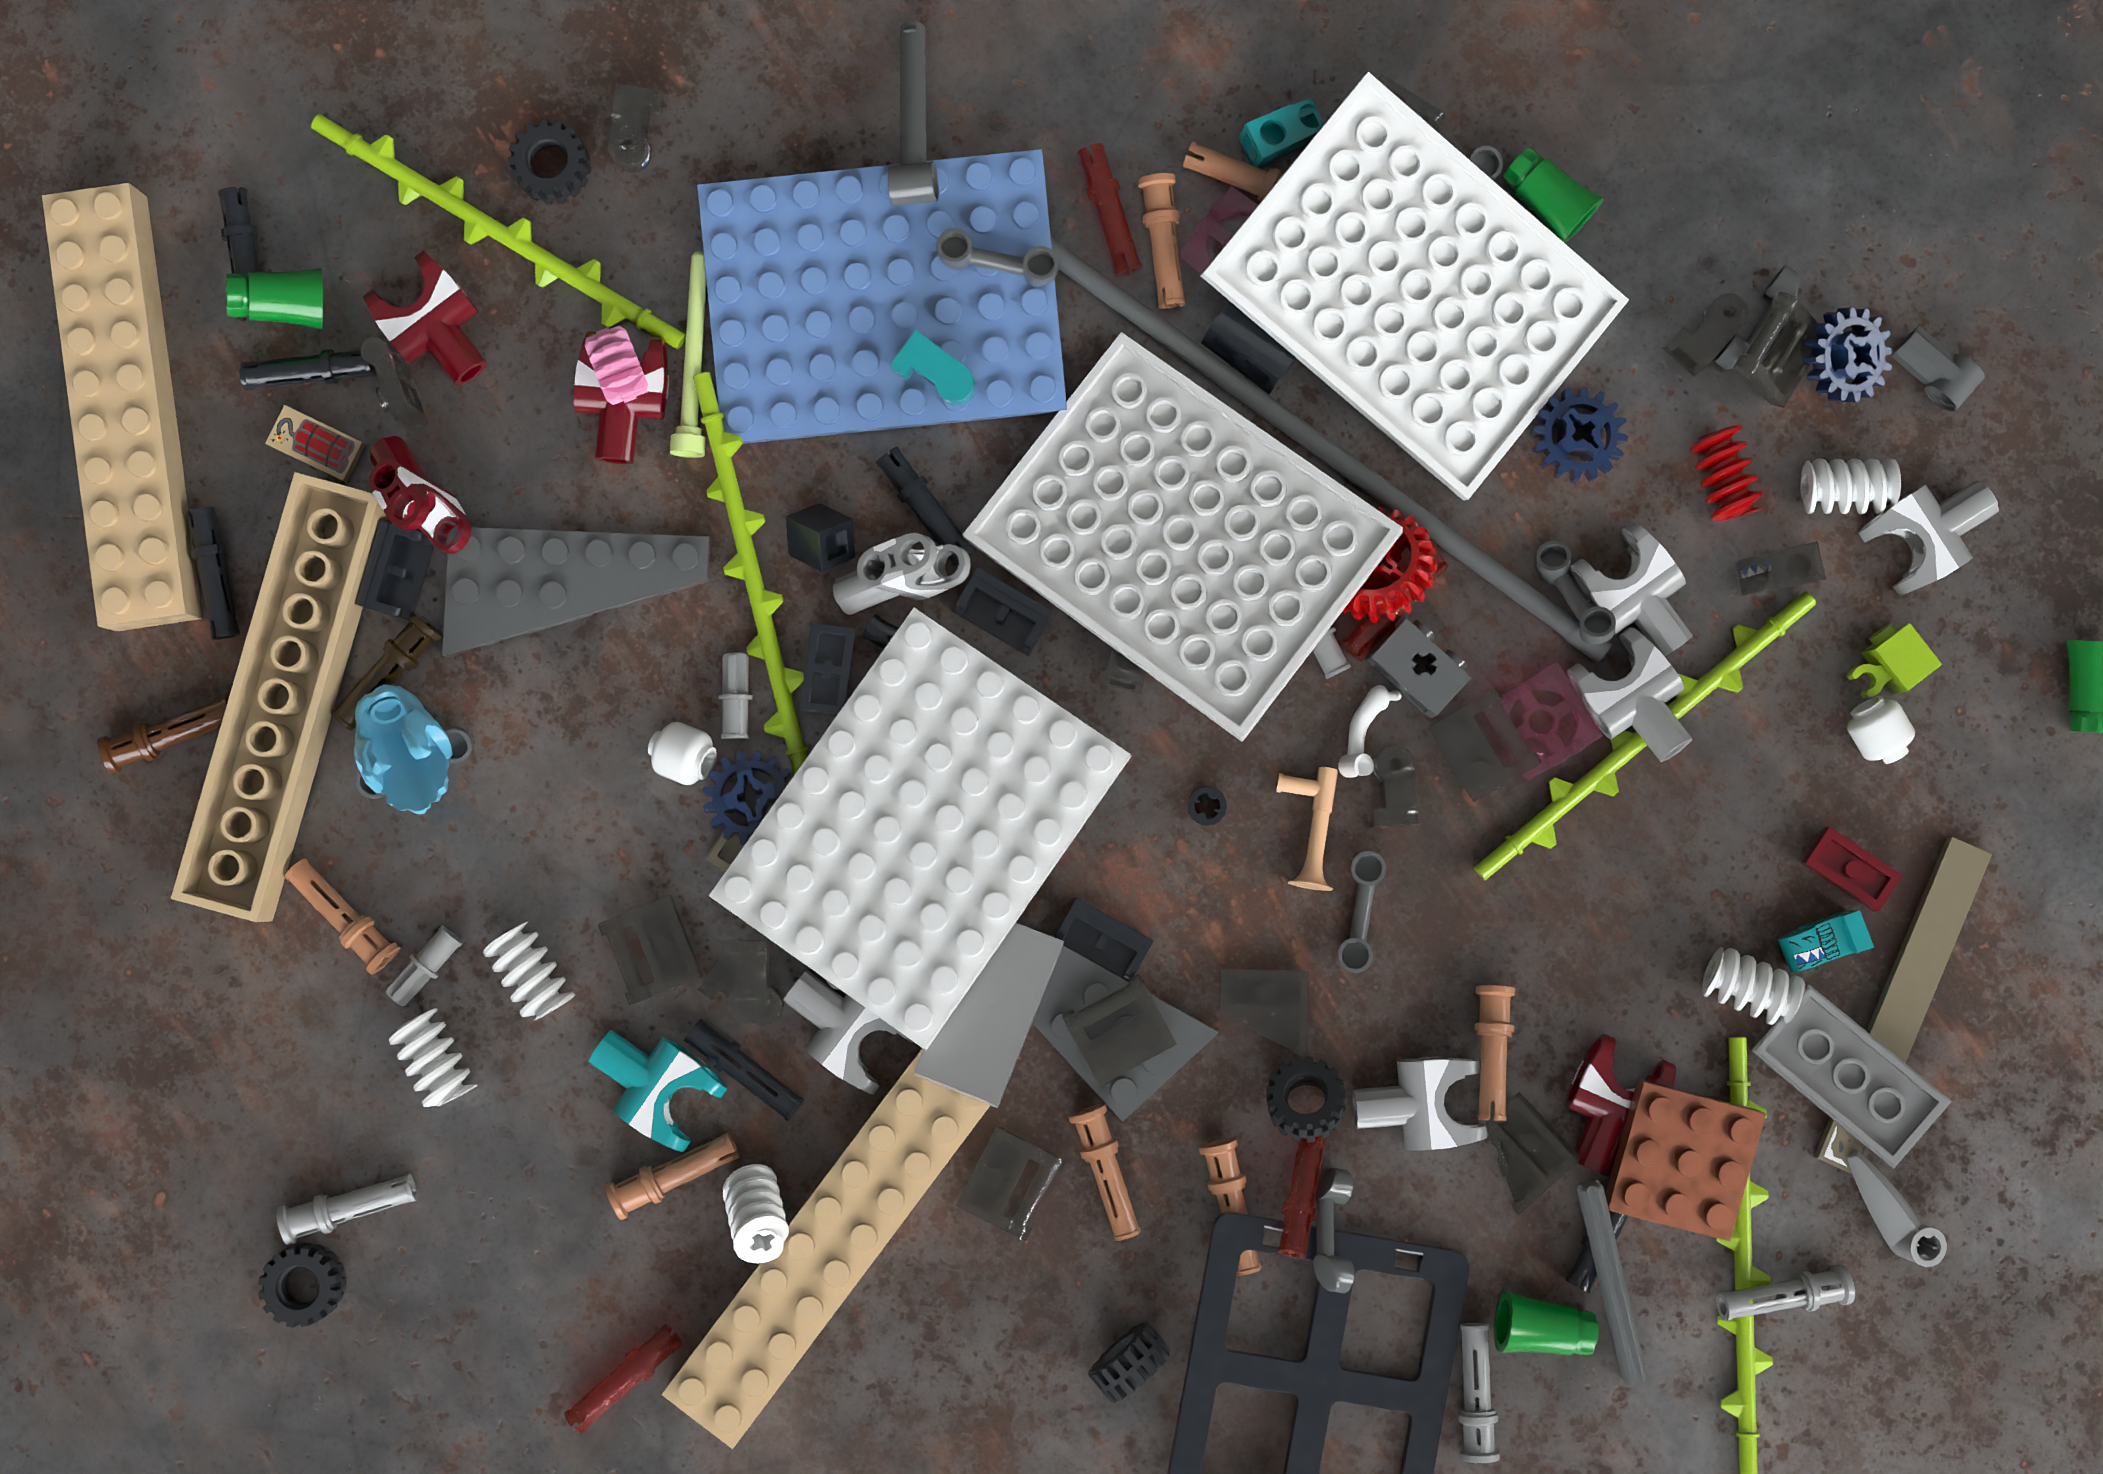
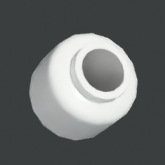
(1881, 730)
(682, 753)

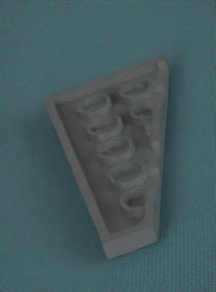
(544, 578)
(1079, 983)

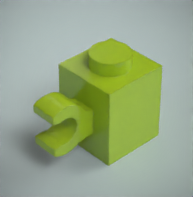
(1895, 659)

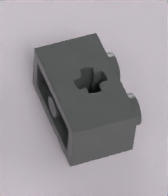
(1426, 691)

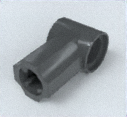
(1946, 375)

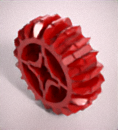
(1399, 587)

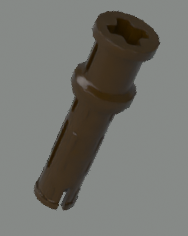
(399, 656)

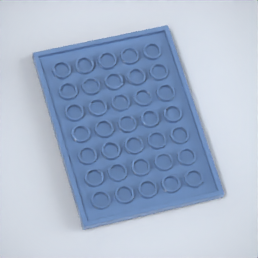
(830, 280)

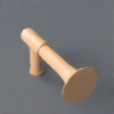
(1323, 793)

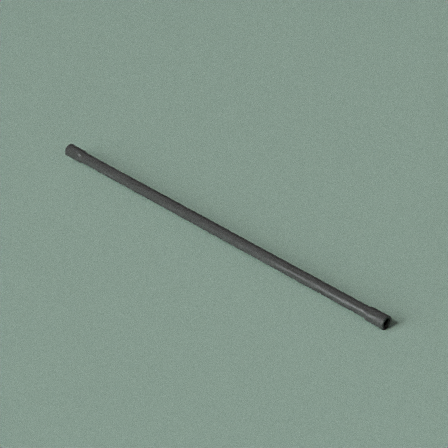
(1325, 449)

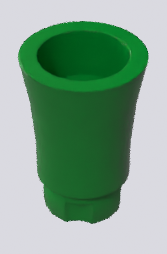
(1551, 194)
(277, 296)
(2085, 685)
(1542, 1326)

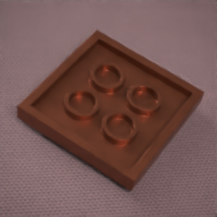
(1684, 1159)

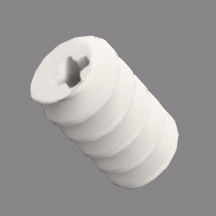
(1850, 483)
(527, 972)
(1753, 985)
(431, 1060)
(755, 1213)

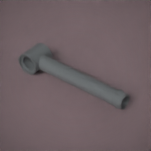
(915, 178)

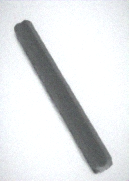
(1612, 1282)

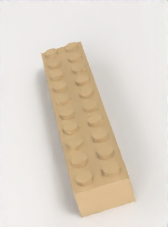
(121, 407)
(280, 702)
(823, 1255)

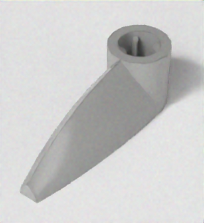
(1895, 1217)

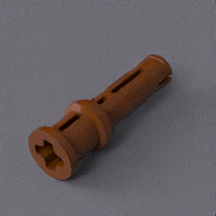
(148, 740)

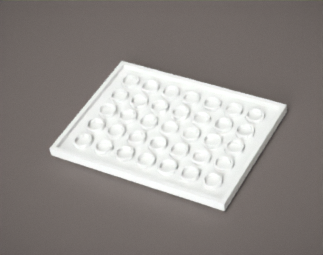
(1415, 287)
(1182, 535)
(920, 827)

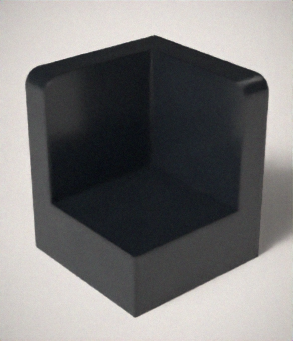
(820, 537)

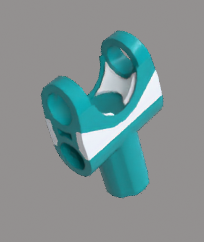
(652, 1082)

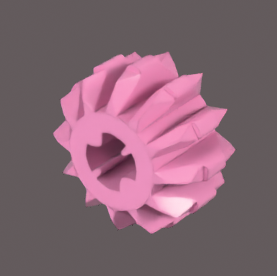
(616, 365)

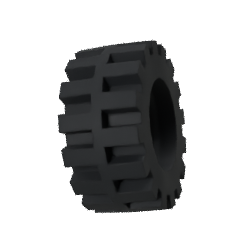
(536, 139)
(1297, 1075)
(277, 1296)
(1129, 1362)

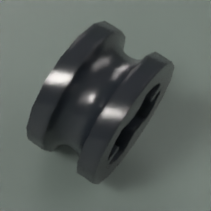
(1201, 818)

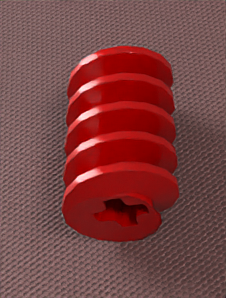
(1726, 474)

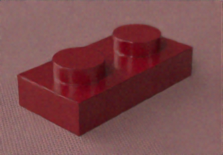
(1851, 869)

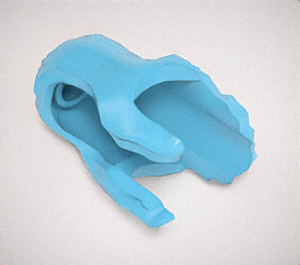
(401, 749)

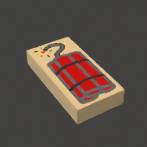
(315, 443)

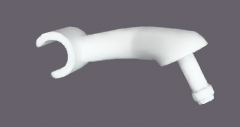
(1355, 760)

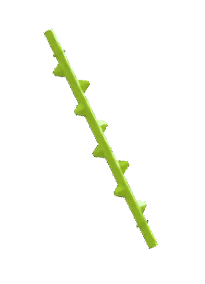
(480, 225)
(746, 567)
(1628, 744)
(1749, 1359)

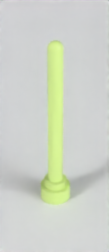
(687, 437)

